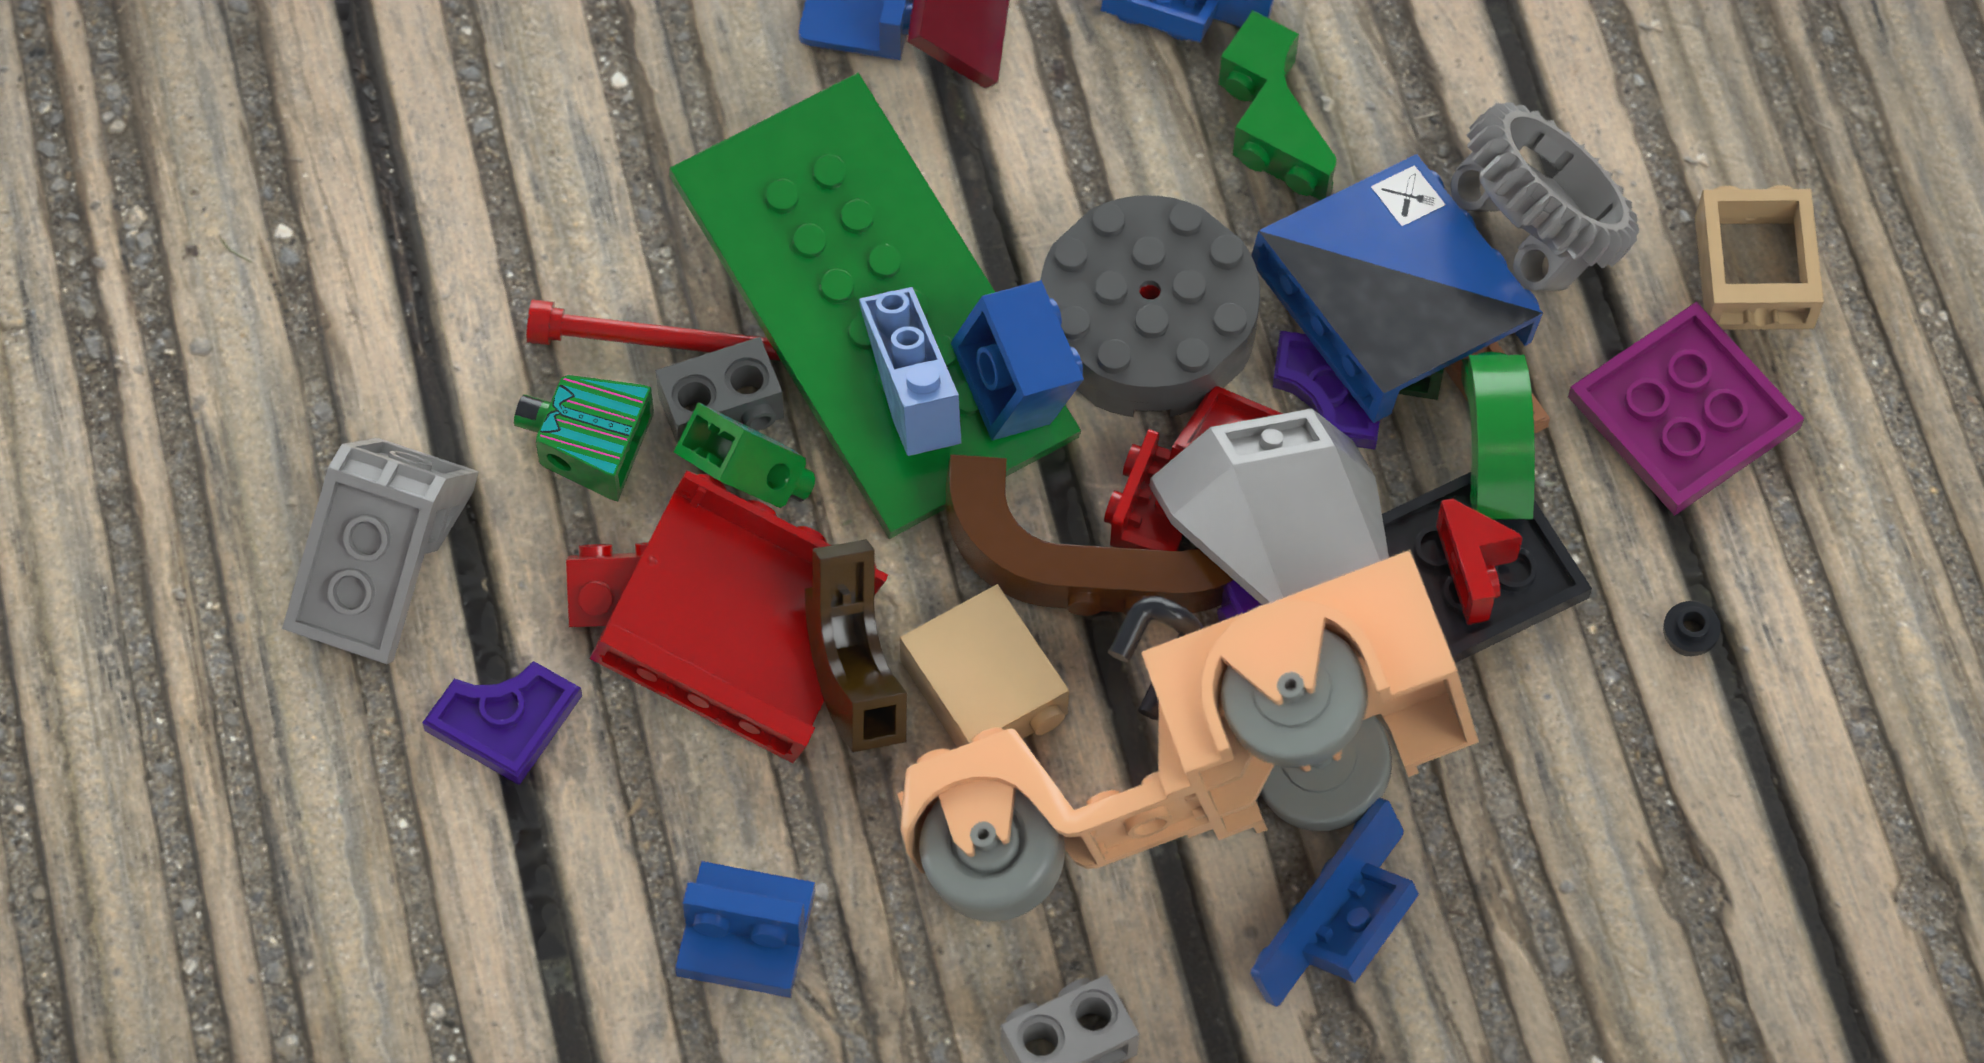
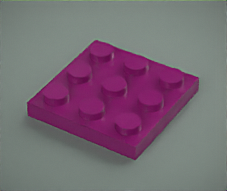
(1685, 408)

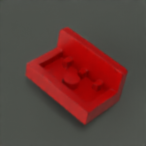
(1136, 514)
(597, 582)

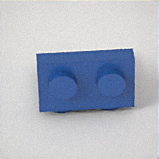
(857, 26)

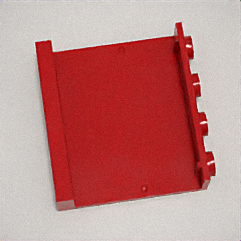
(723, 616)

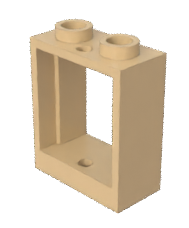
(1759, 304)

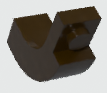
(846, 649)

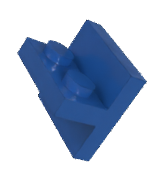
(744, 928)

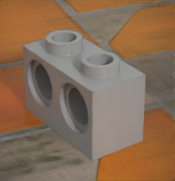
(1059, 1025)

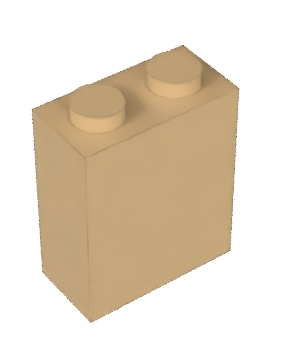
(984, 670)

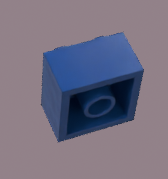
(1017, 359)

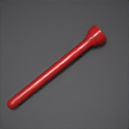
(551, 323)

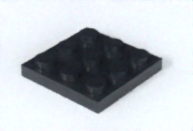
(1531, 588)

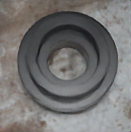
(1686, 641)

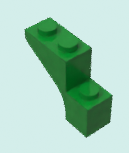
(1274, 129)

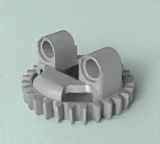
(1570, 217)

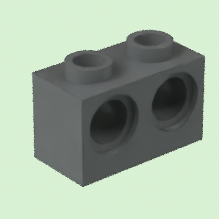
(715, 382)

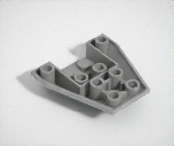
(1276, 502)

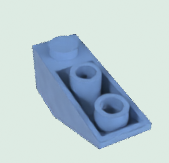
(912, 372)

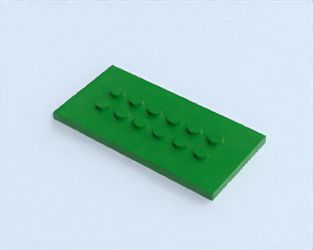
(806, 225)

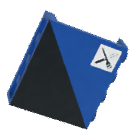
(1392, 282)

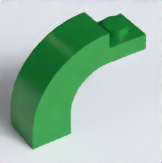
(1500, 434)

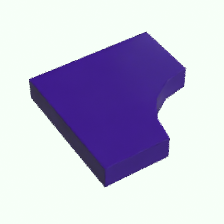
(1310, 378)
(504, 722)

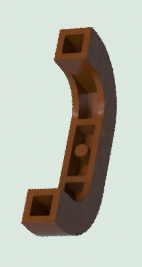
(1064, 574)

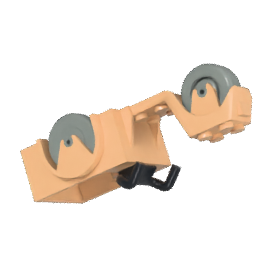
(1243, 708)

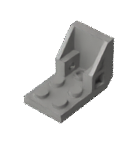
(368, 542)

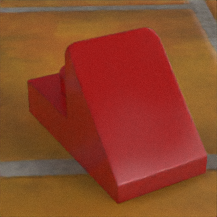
(1472, 550)

